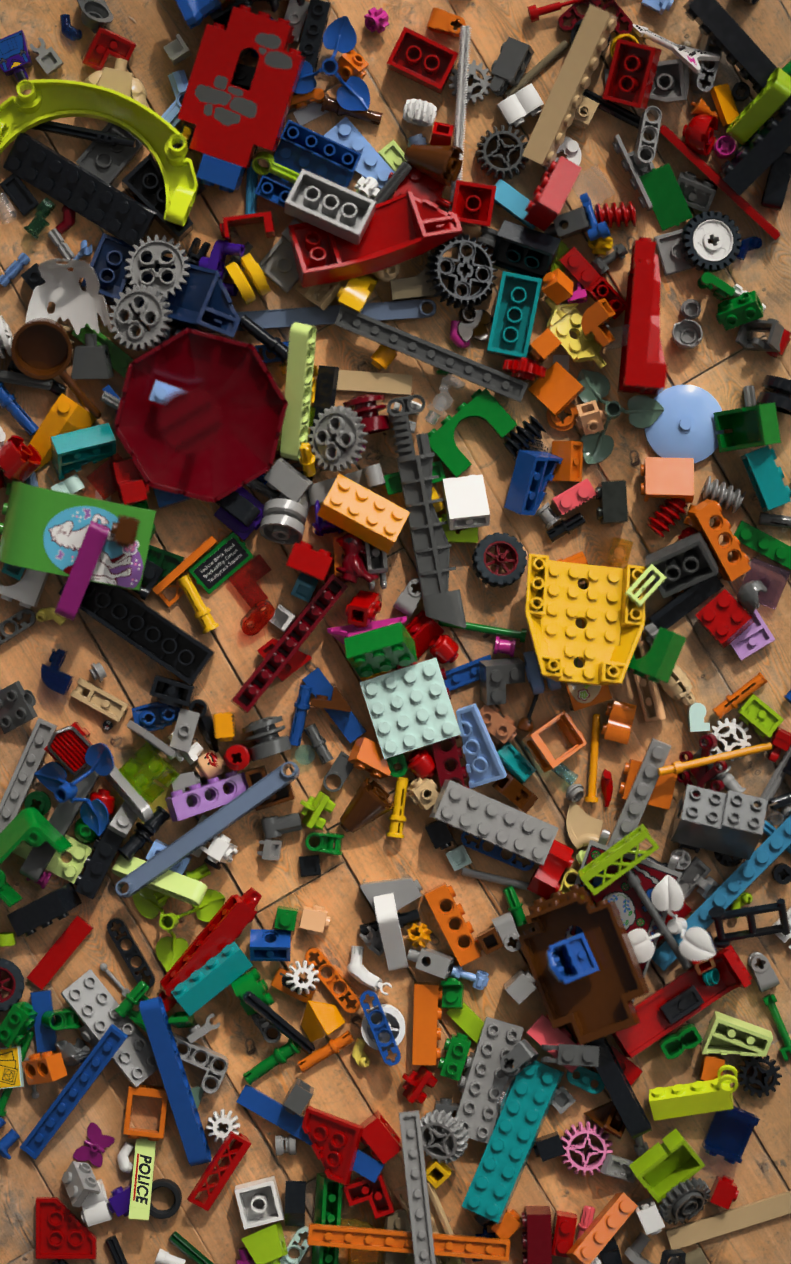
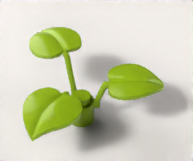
(171, 948)

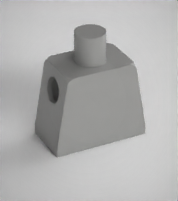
(440, 965)

